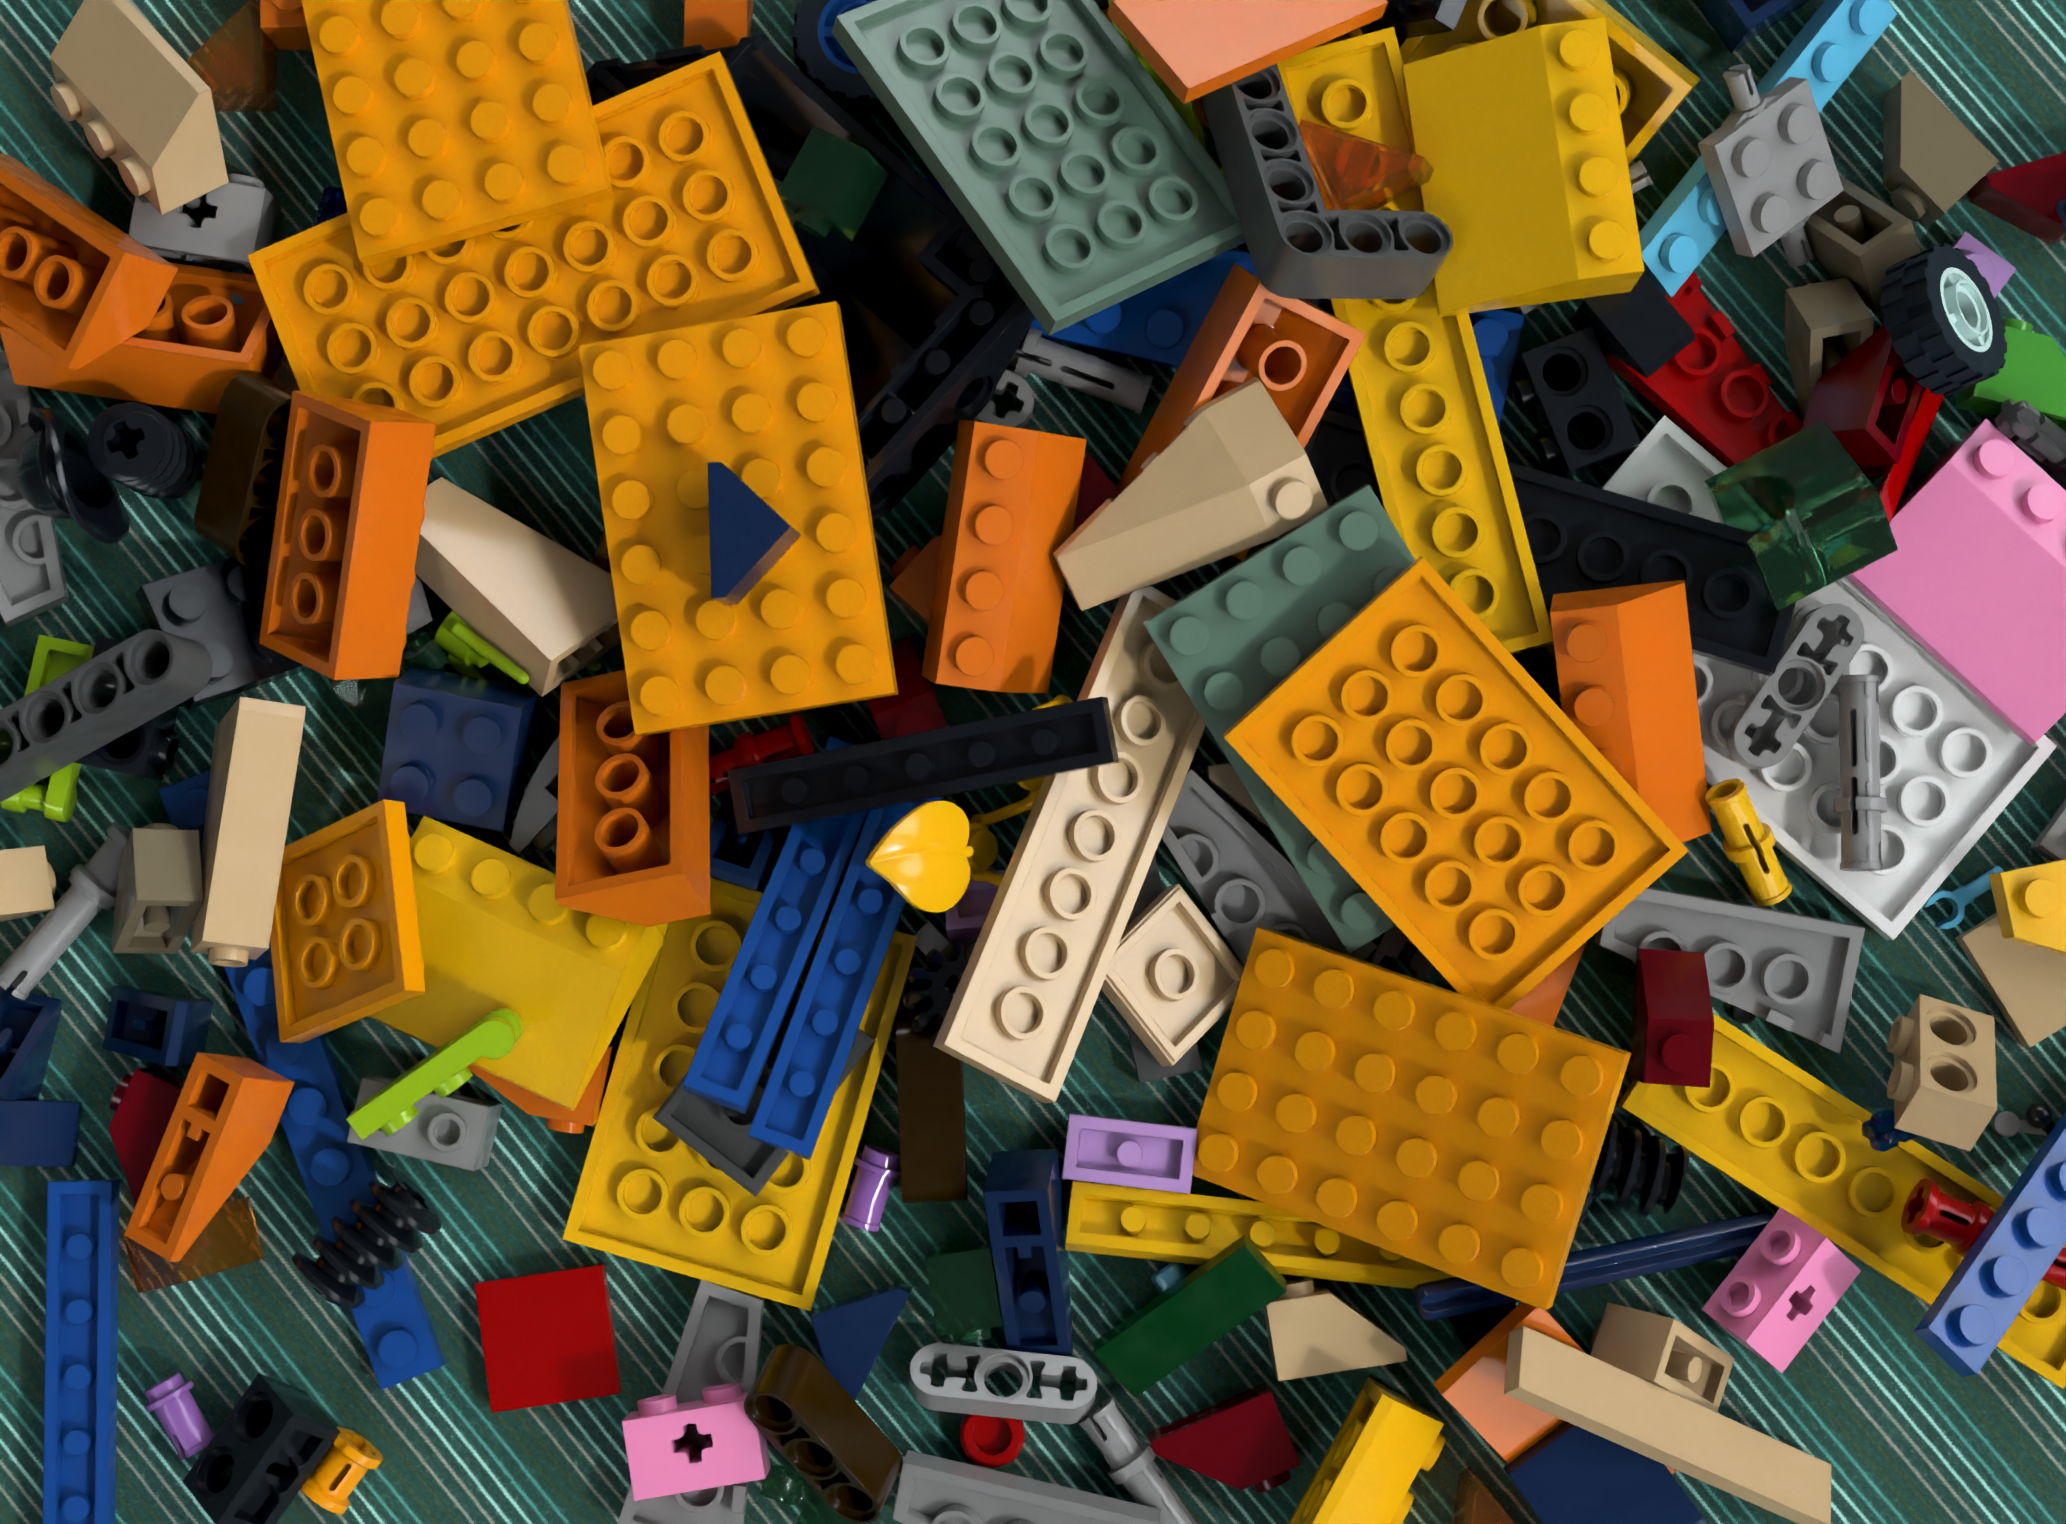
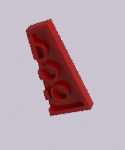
(1714, 386)

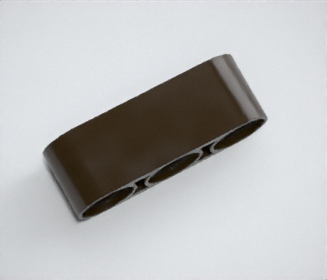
(244, 469)
(930, 1118)
(823, 1433)

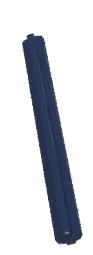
(1605, 1264)

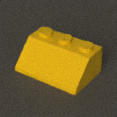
(1372, 1461)

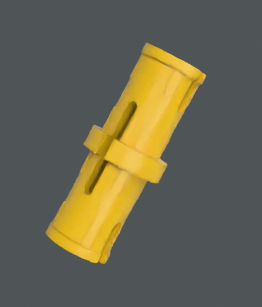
(1748, 842)

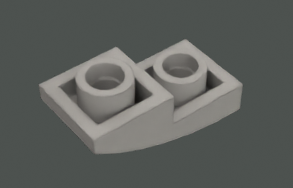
(537, 813)

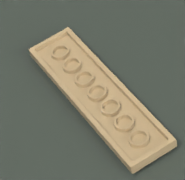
(1077, 871)

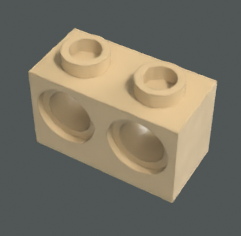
(1943, 1072)

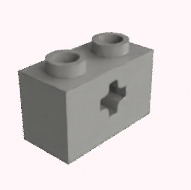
(243, 224)

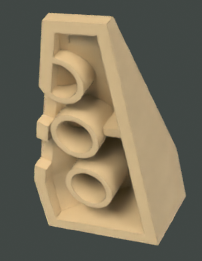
(1208, 495)

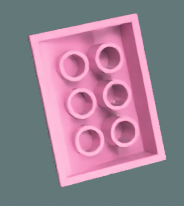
(1984, 577)

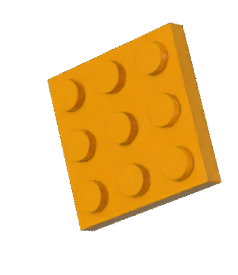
(346, 924)

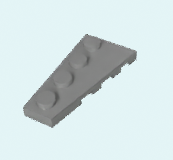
(714, 1350)

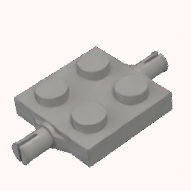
(1770, 165)

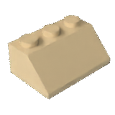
(138, 104)

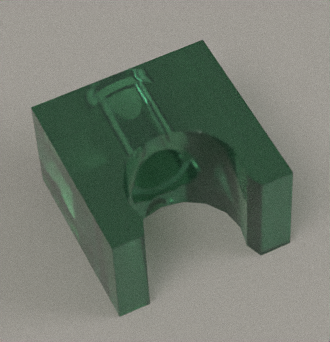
(1809, 513)

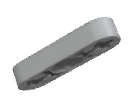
(1807, 638)
(982, 1402)

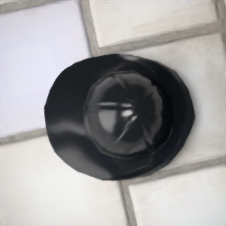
(63, 481)

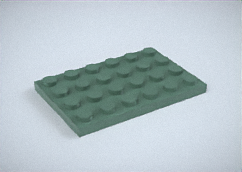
(1047, 144)
(1257, 626)

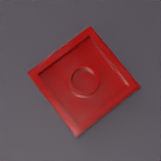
(548, 1337)

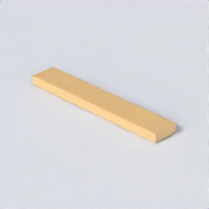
(1666, 1427)

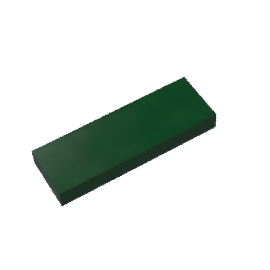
(1190, 1316)

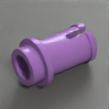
(871, 1187)
(179, 1415)

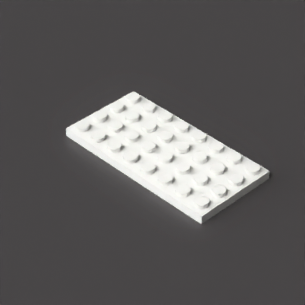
(1942, 750)

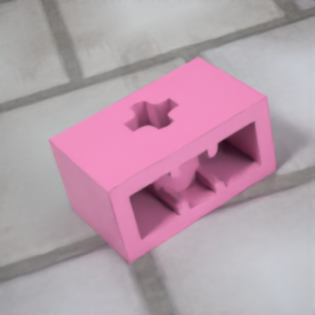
(1781, 1289)
(667, 1467)

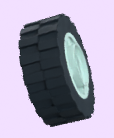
(1943, 320)

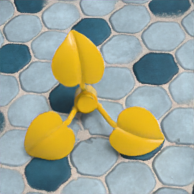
(938, 850)

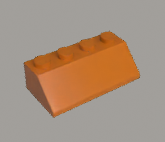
(69, 273)
(1251, 334)
(179, 359)
(346, 535)
(996, 564)
(1634, 693)
(629, 810)

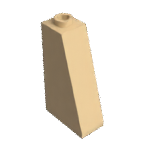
(516, 586)
(246, 828)

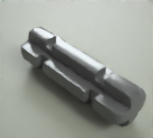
(2034, 433)

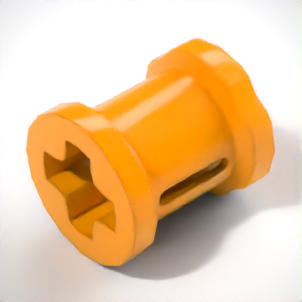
(341, 1471)

